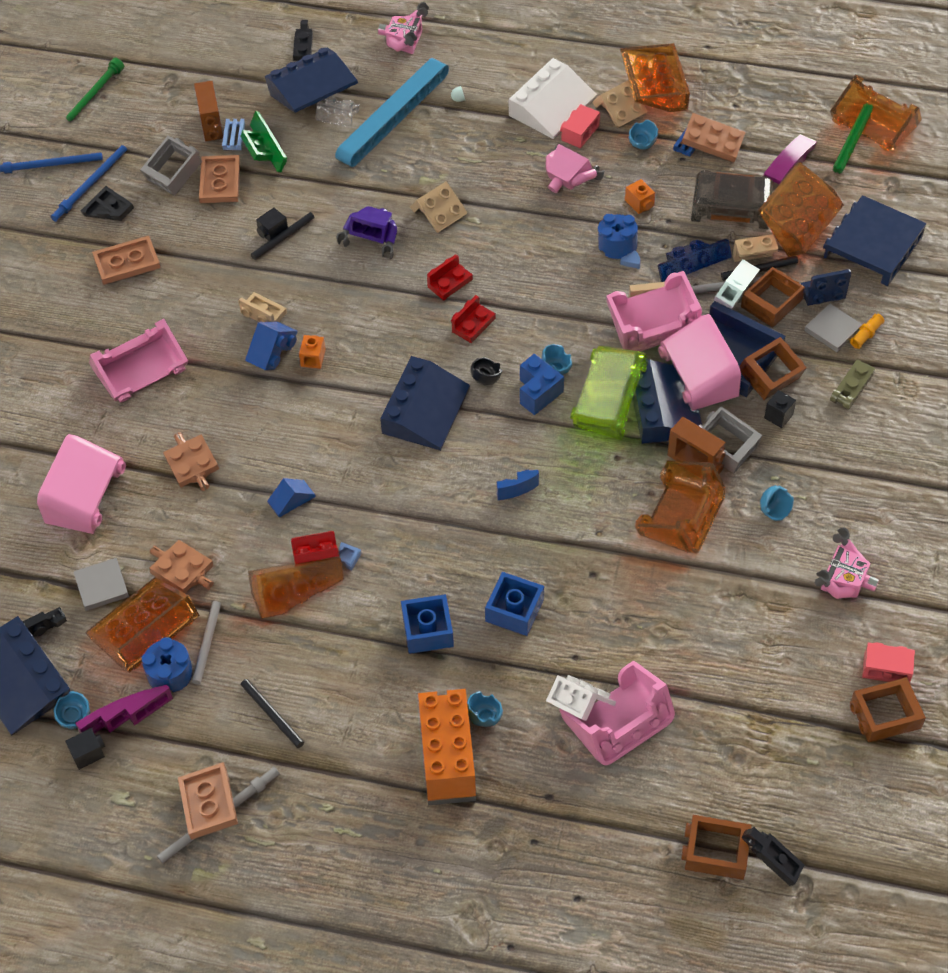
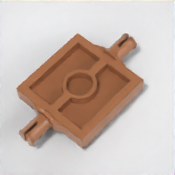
(191, 461)
(181, 567)

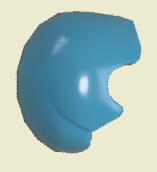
(643, 134)
(557, 358)
(776, 503)
(71, 709)
(484, 710)

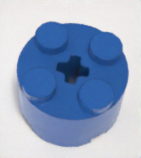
(617, 235)
(167, 664)

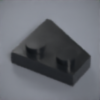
(108, 205)

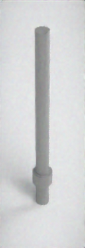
(256, 786)

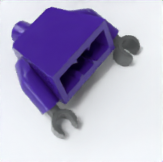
(372, 225)

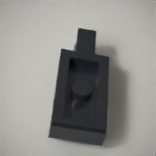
(302, 41)
(42, 622)
(774, 855)

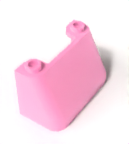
(654, 315)
(139, 362)
(703, 363)
(77, 484)
(639, 713)

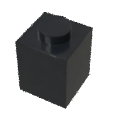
(271, 224)
(780, 409)
(86, 748)

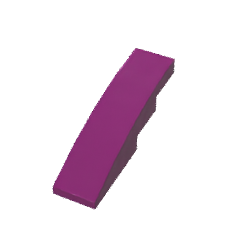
(789, 157)
(132, 708)

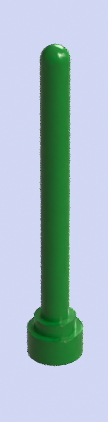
(115, 67)

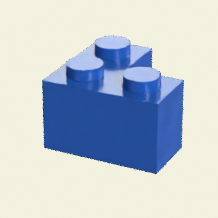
(268, 343)
(541, 384)

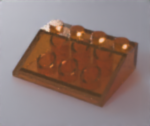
(656, 77)
(800, 210)
(141, 621)

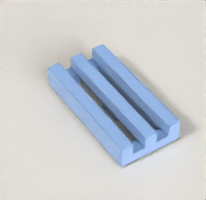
(234, 124)

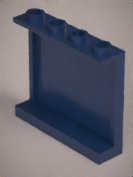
(876, 237)
(744, 338)

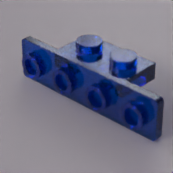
(694, 257)

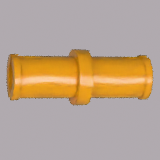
(867, 331)

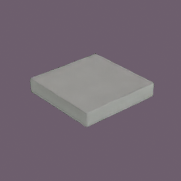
(833, 327)
(101, 584)

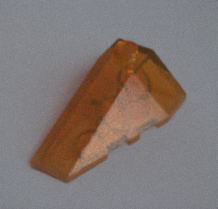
(285, 586)

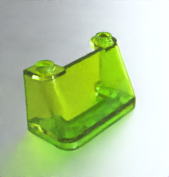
(609, 390)

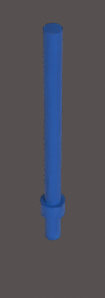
(8, 167)
(66, 205)

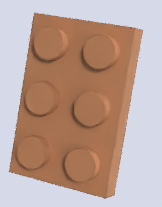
(713, 137)
(219, 179)
(126, 260)
(207, 801)

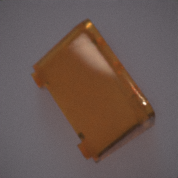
(888, 122)
(686, 506)

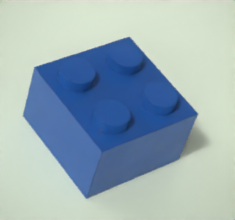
(514, 603)
(427, 624)

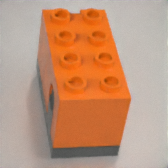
(447, 747)

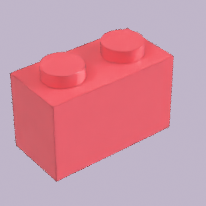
(580, 126)
(888, 662)

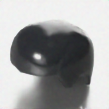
(485, 371)

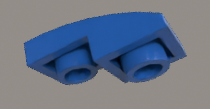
(525, 482)

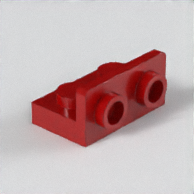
(448, 278)
(472, 320)
(314, 547)

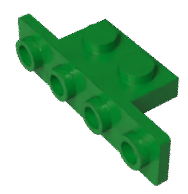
(262, 143)

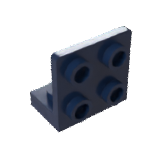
(827, 287)

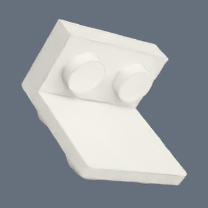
(576, 696)

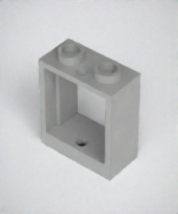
(160, 157)
(739, 429)

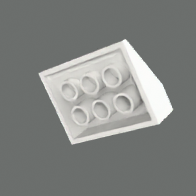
(550, 98)

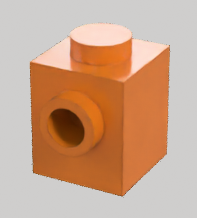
(640, 196)
(312, 351)

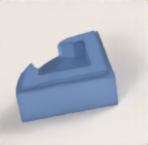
(631, 260)
(349, 555)

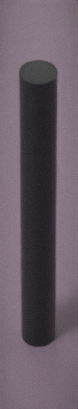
(282, 236)
(768, 265)
(272, 713)

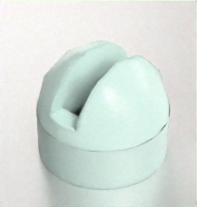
(457, 94)

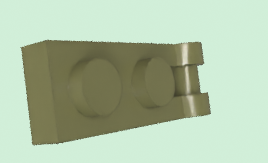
(852, 384)

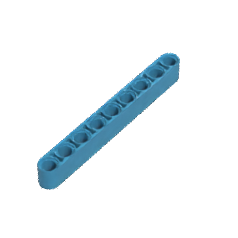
(391, 112)

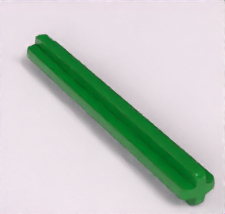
(853, 138)

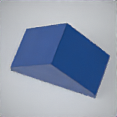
(290, 495)

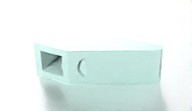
(736, 284)

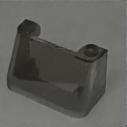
(730, 196)

